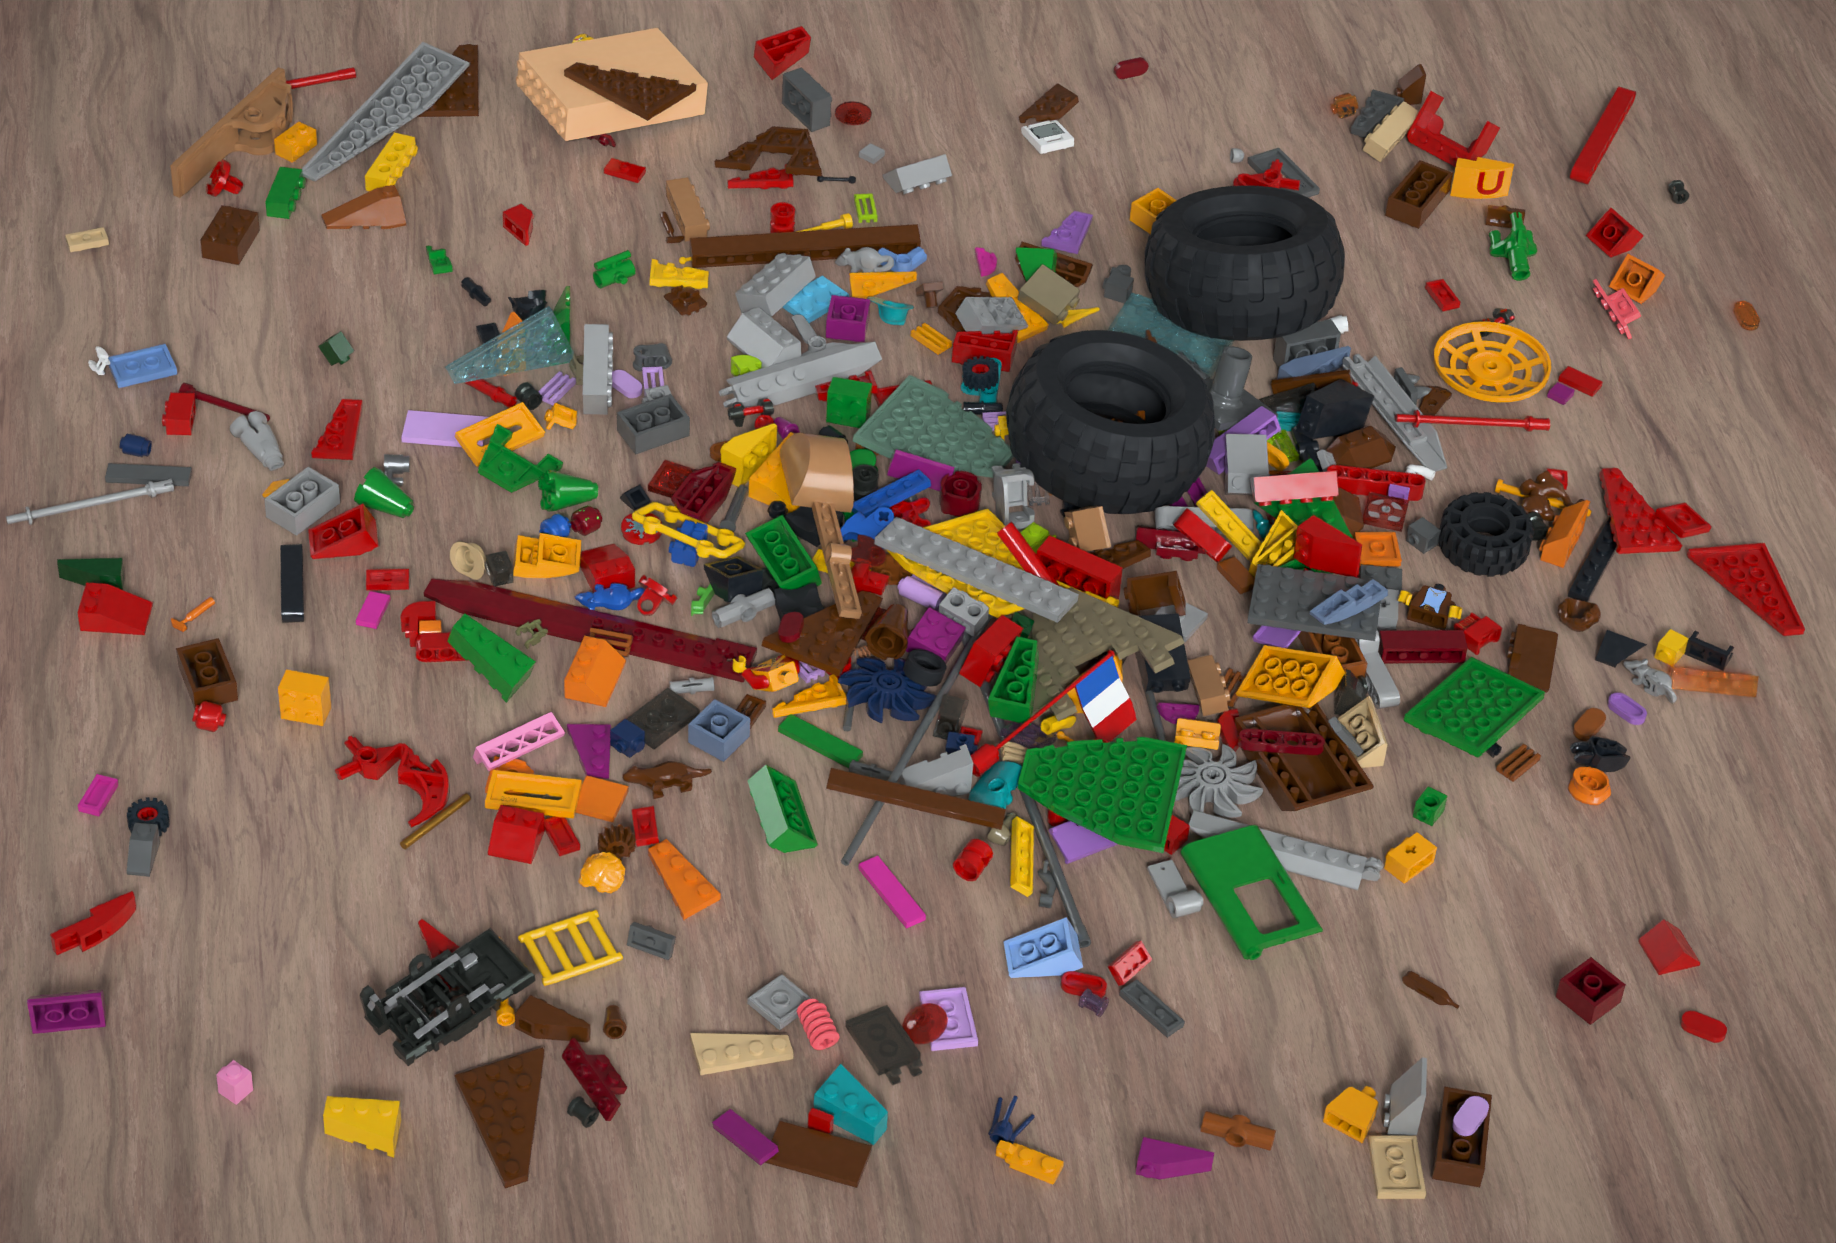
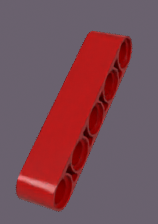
(1364, 480)

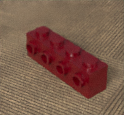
(1422, 646)

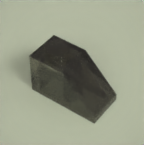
(1349, 693)

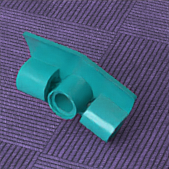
(996, 784)

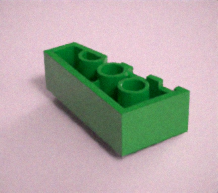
(491, 655)
(1016, 684)

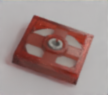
(1385, 511)

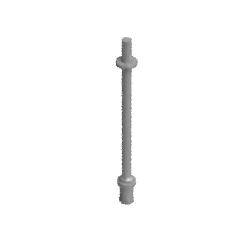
(150, 489)

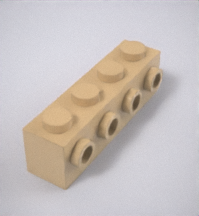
(1391, 132)

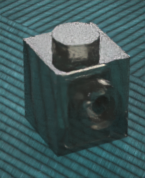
(499, 568)

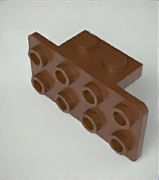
(1532, 655)

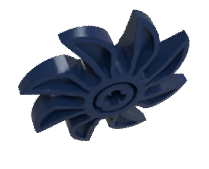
(885, 689)

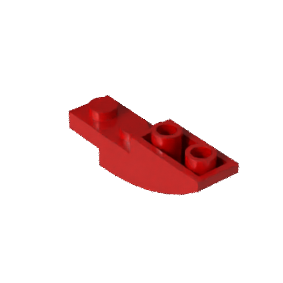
(103, 923)

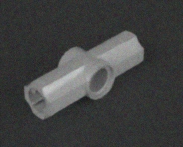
(743, 608)

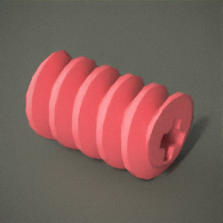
(817, 1024)

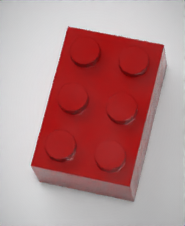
(990, 651)

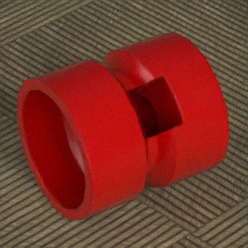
(782, 218)
(973, 860)

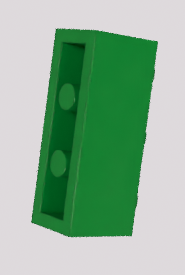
(285, 192)

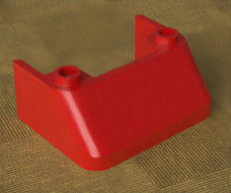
(1426, 135)

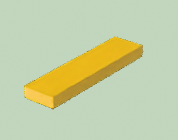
(1229, 524)
(1022, 856)

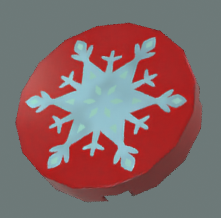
(634, 531)

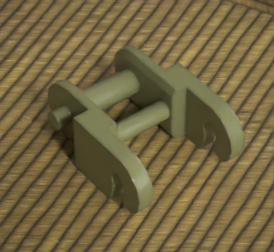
(529, 627)

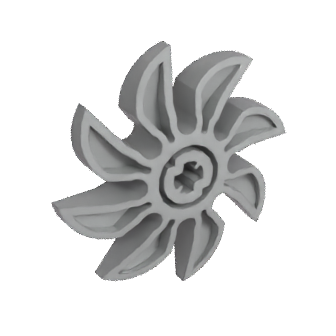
(1217, 782)

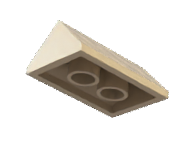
(1366, 728)

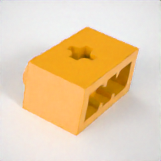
(1410, 857)

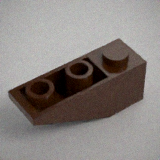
(548, 1022)

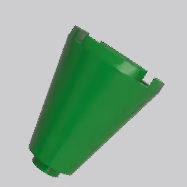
(383, 495)

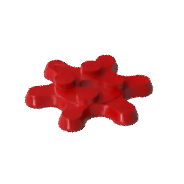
(911, 510)

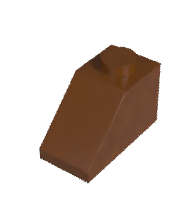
(1412, 86)

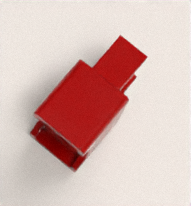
(1479, 631)

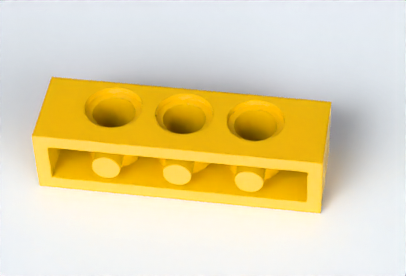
(391, 162)

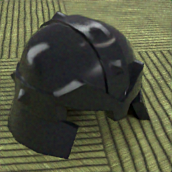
(530, 305)

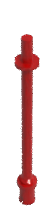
(1528, 423)

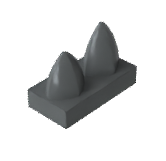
(1407, 383)
(651, 940)

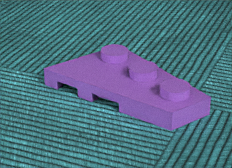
(1070, 234)

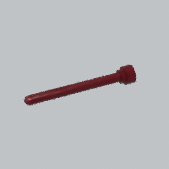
(188, 388)

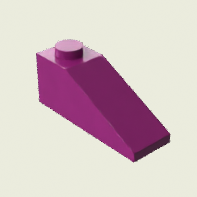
(1169, 1160)

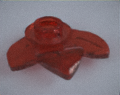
(865, 552)

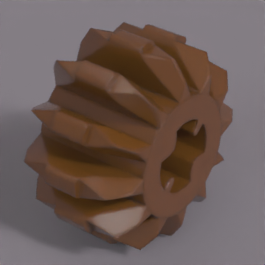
(617, 840)

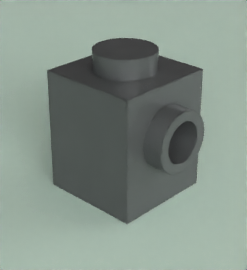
(1423, 535)

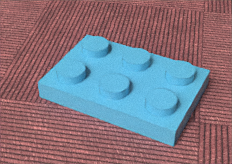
(814, 299)

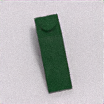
(95, 570)

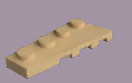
(736, 1051)

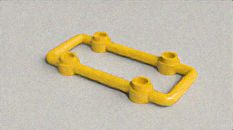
(703, 547)

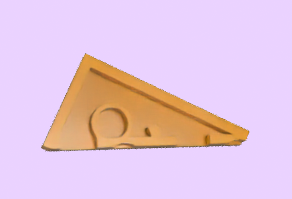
(873, 283)
(814, 698)

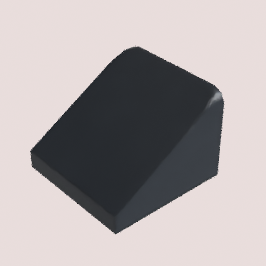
(635, 498)

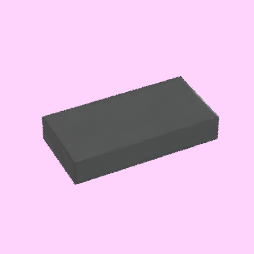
(1346, 736)

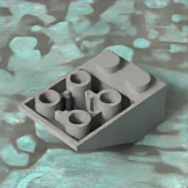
(990, 315)

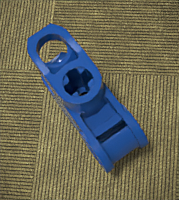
(869, 526)

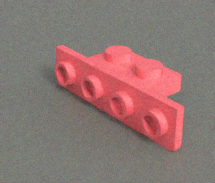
(1620, 307)

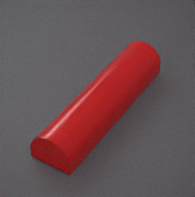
(1024, 553)

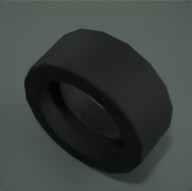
(924, 667)

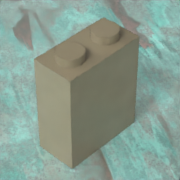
(1049, 295)

